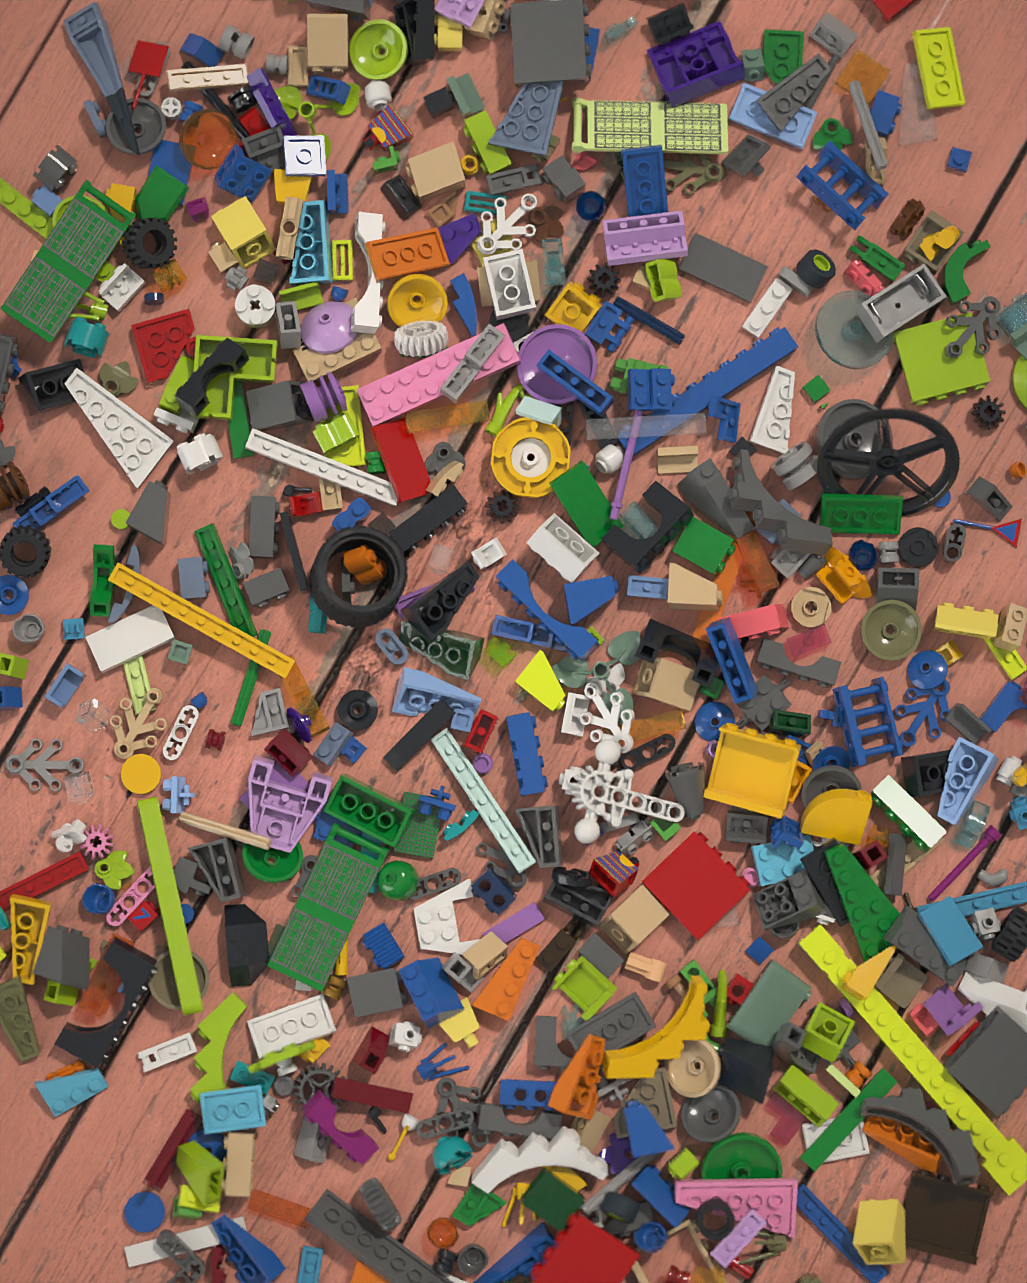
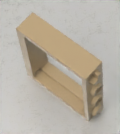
(701, 1244)

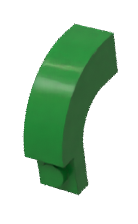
(953, 279)
(102, 589)

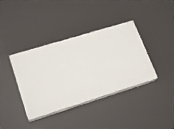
(130, 638)
(291, 1024)

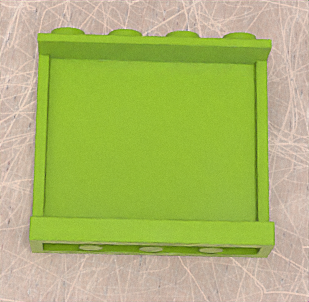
(930, 371)

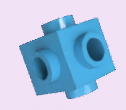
(1019, 812)

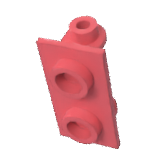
(857, 273)

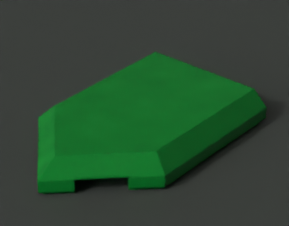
(782, 53)
(160, 195)

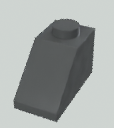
(989, 498)

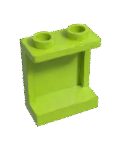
(585, 986)

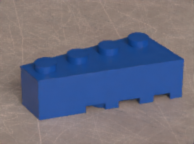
(525, 754)

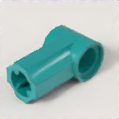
(317, 619)

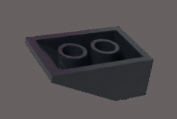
(46, 387)
(925, 772)

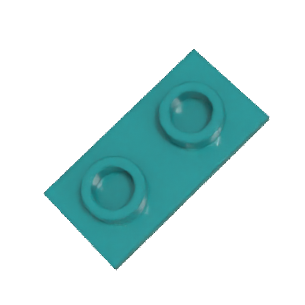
(242, 1075)

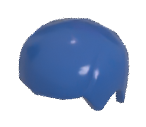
(98, 899)
(651, 1237)

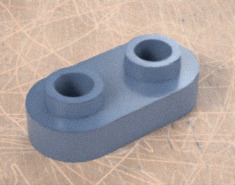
(92, 109)
(392, 646)

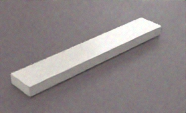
(194, 1239)

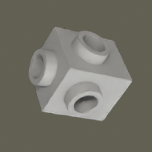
(985, 924)

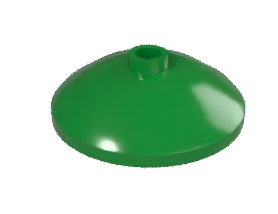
(284, 867)

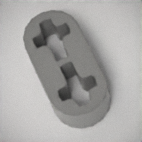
(794, 281)
(625, 821)

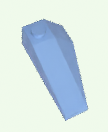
(421, 691)
(966, 775)

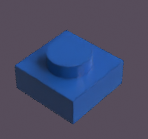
(959, 159)

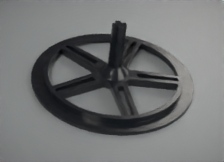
(889, 460)

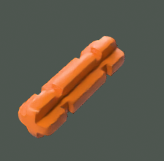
(67, 1070)

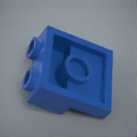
(650, 389)

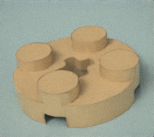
(803, 598)

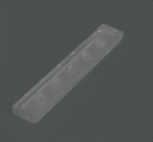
(645, 426)

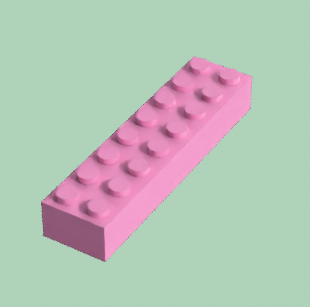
(421, 381)

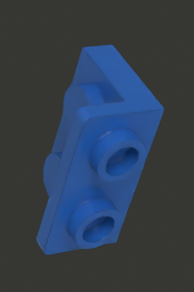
(337, 193)
(786, 830)

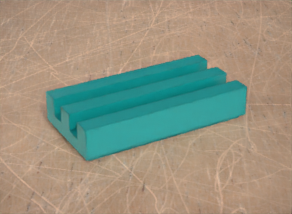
(482, 203)

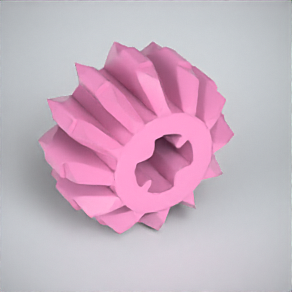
(100, 848)

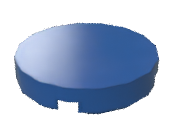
(145, 1211)

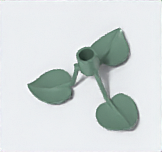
(574, 672)

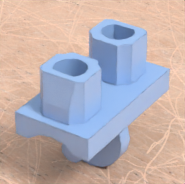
(179, 794)

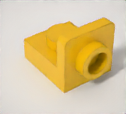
(312, 1055)

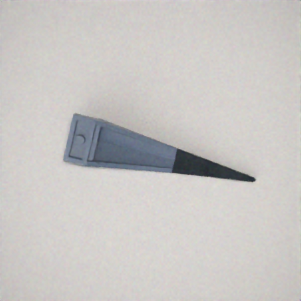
(94, 44)

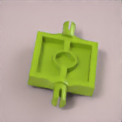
(274, 1057)

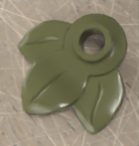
(119, 377)

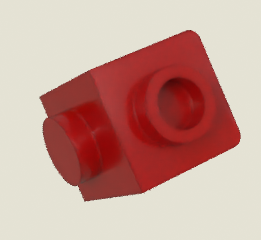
(305, 504)

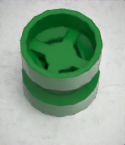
(375, 463)

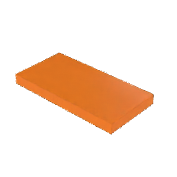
(407, 254)

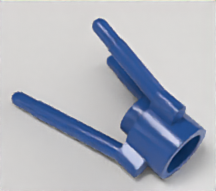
(429, 1069)

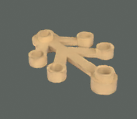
(137, 726)

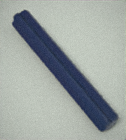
(649, 320)

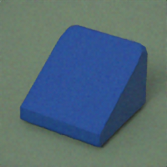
(759, 950)

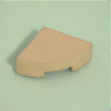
(812, 751)
(460, 1176)

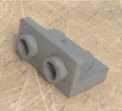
(787, 561)

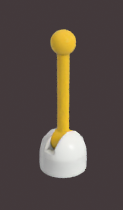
(408, 1123)

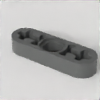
(436, 875)
(461, 1124)

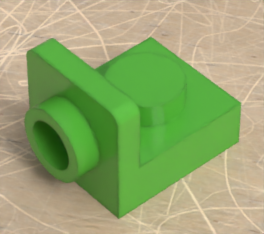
(386, 164)

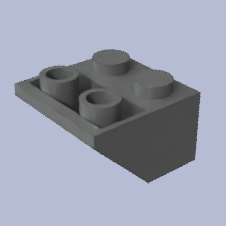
(897, 584)

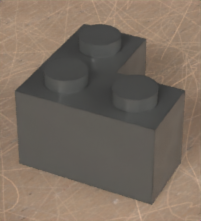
(565, 180)

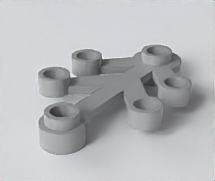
(40, 764)

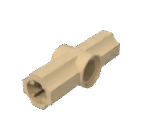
(292, 216)

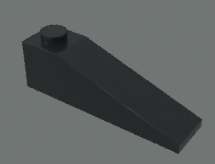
(435, 607)

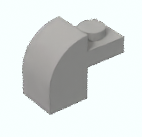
(461, 972)

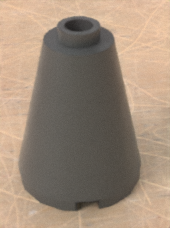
(688, 787)

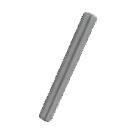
(868, 125)
(617, 1182)

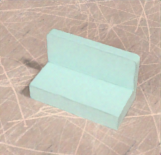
(540, 411)

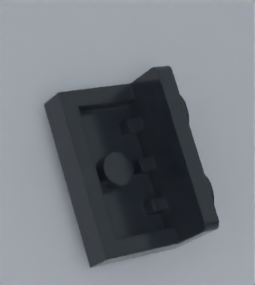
(670, 24)

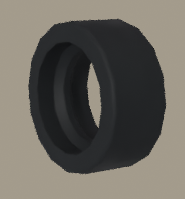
(708, 1206)

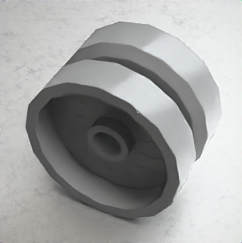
(796, 465)

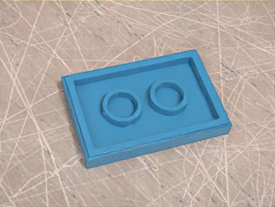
(950, 931)

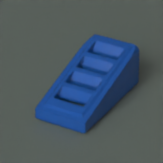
(339, 93)

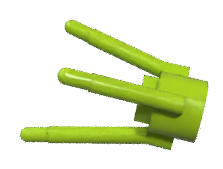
(97, 310)

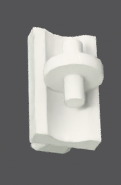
(69, 835)

